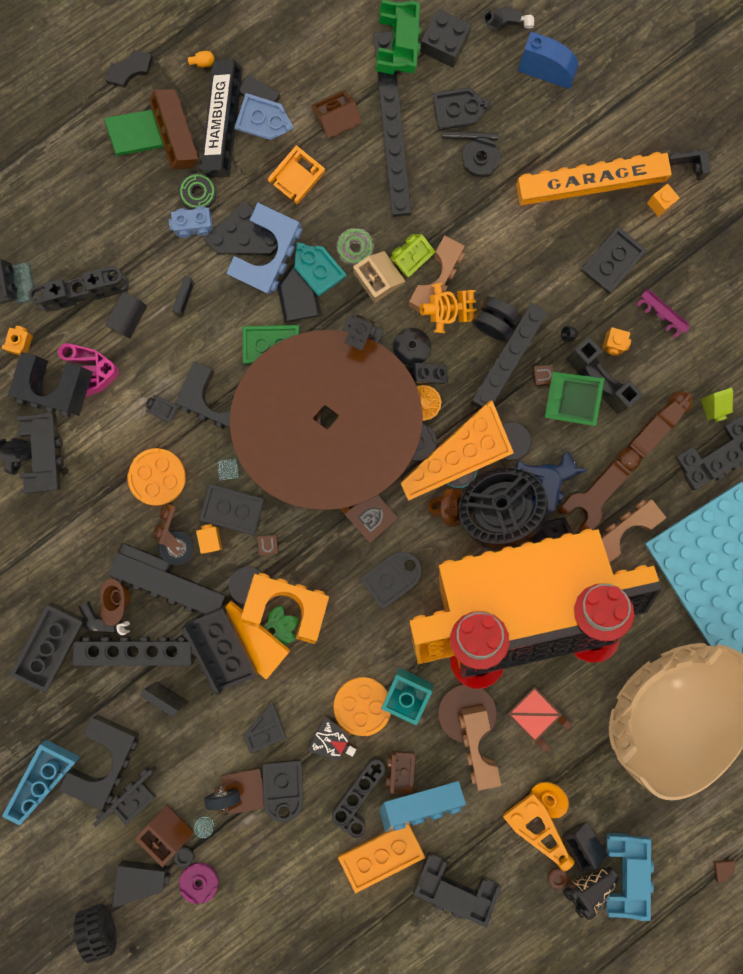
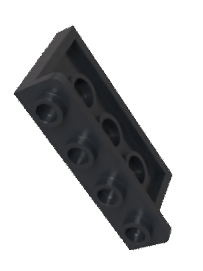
(219, 649)

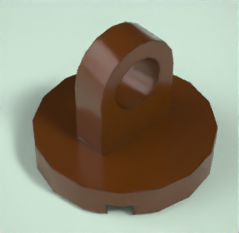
(449, 507)

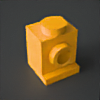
(23, 343)

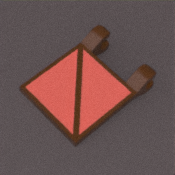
(536, 716)

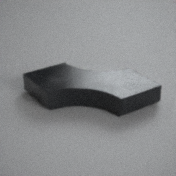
(121, 73)

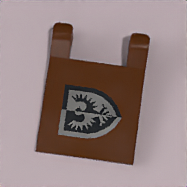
(370, 517)

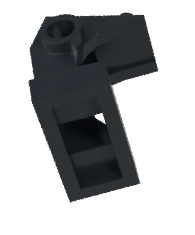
(360, 330)

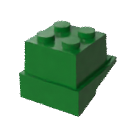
(574, 398)

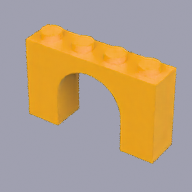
(311, 604)

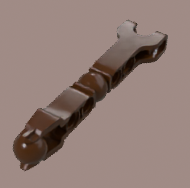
(627, 460)

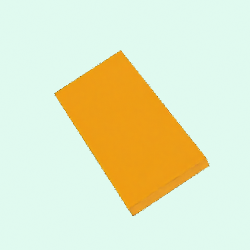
(261, 645)
(380, 857)

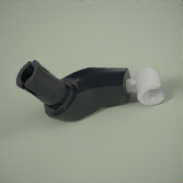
(506, 16)
(96, 624)

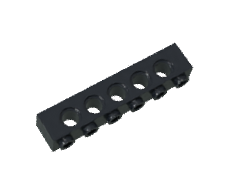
(84, 657)

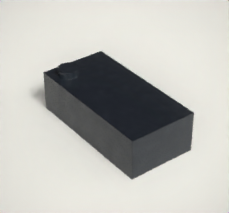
(47, 647)

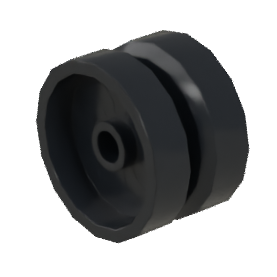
(496, 319)

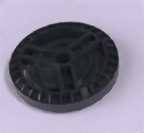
(508, 524)

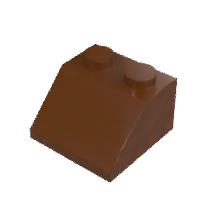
(336, 114)

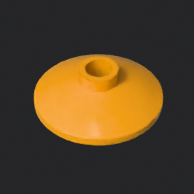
(558, 804)

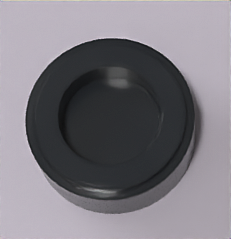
(184, 856)

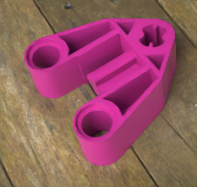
(90, 356)

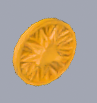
(430, 401)

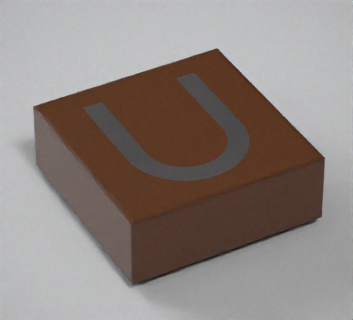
(543, 375)
(267, 545)

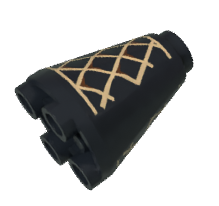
(591, 891)

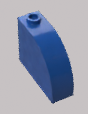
(549, 61)

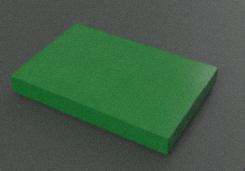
(133, 132)
(261, 338)

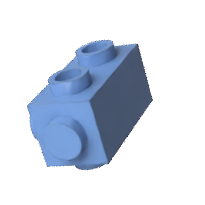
(191, 222)

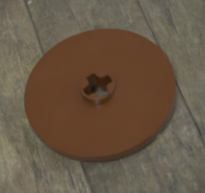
(461, 698)

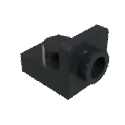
(161, 408)

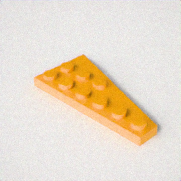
(466, 450)

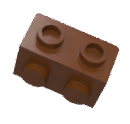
(401, 773)

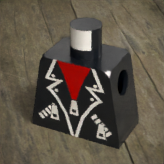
(331, 740)

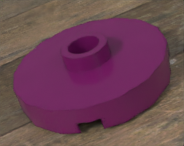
(191, 890)

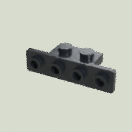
(132, 802)

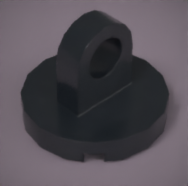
(13, 453)

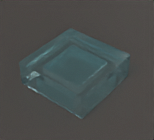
(228, 469)

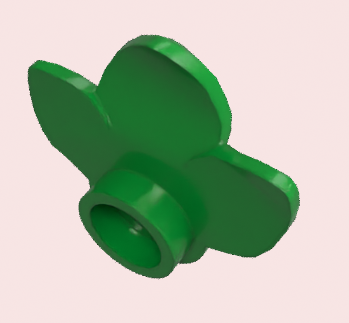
(283, 625)

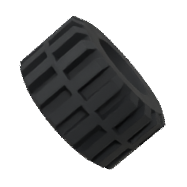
(95, 933)

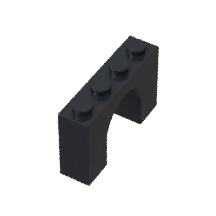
(615, 394)
(193, 396)
(66, 398)
(120, 743)

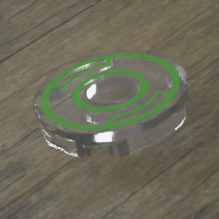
(350, 236)

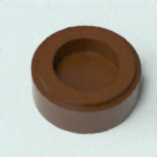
(557, 878)

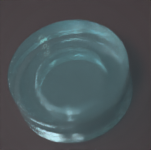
(203, 827)

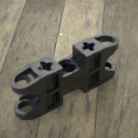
(65, 291)

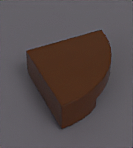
(723, 869)

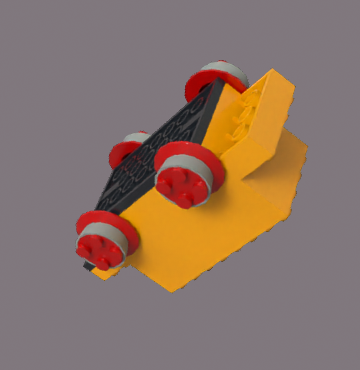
(531, 607)

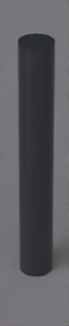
(469, 135)

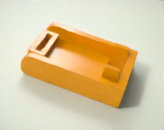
(295, 179)

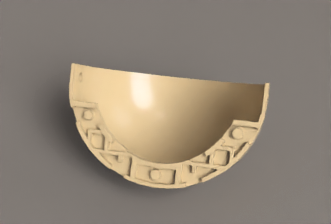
(681, 719)

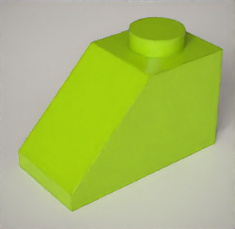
(718, 405)

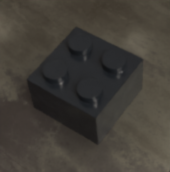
(445, 38)

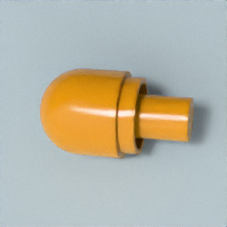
(202, 59)

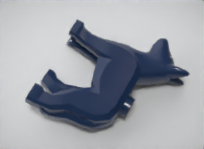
(552, 477)

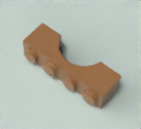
(447, 255)
(645, 515)
(485, 770)

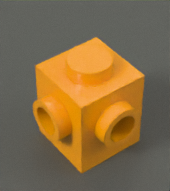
(616, 341)

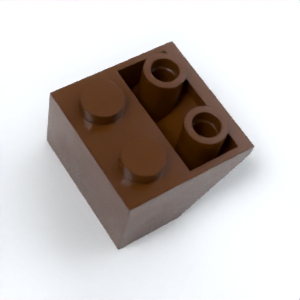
(164, 835)

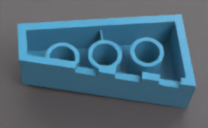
(41, 776)
(421, 806)

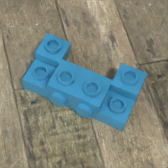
(636, 877)

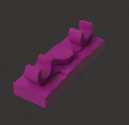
(664, 312)

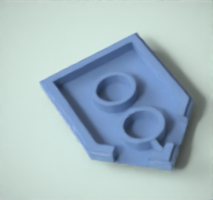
(262, 118)

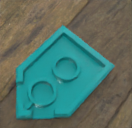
(317, 268)

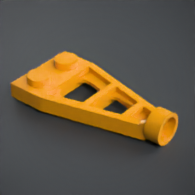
(527, 810)

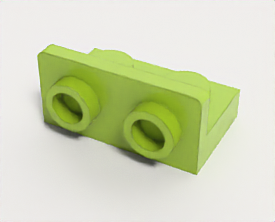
(412, 254)

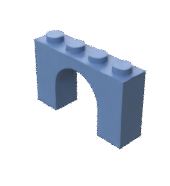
(286, 232)

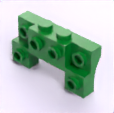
(405, 36)

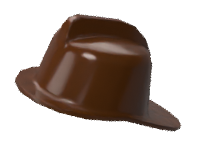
(113, 601)

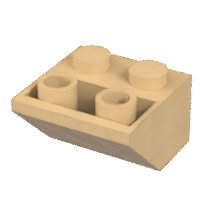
(378, 275)

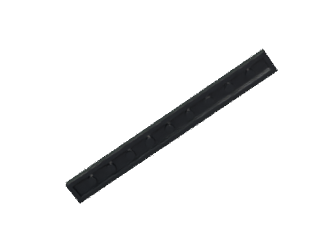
(393, 134)

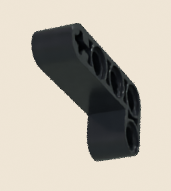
(361, 792)

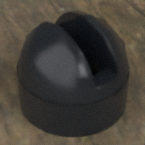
(565, 334)

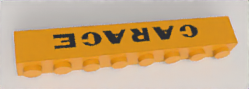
(593, 179)

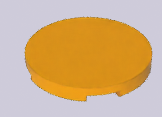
(156, 477)
(359, 706)

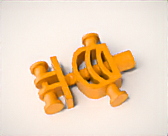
(444, 307)

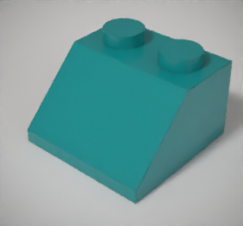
(407, 696)

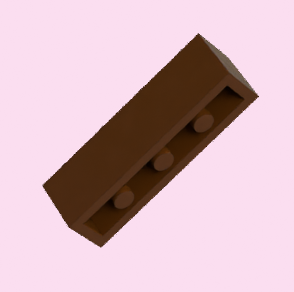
(173, 129)

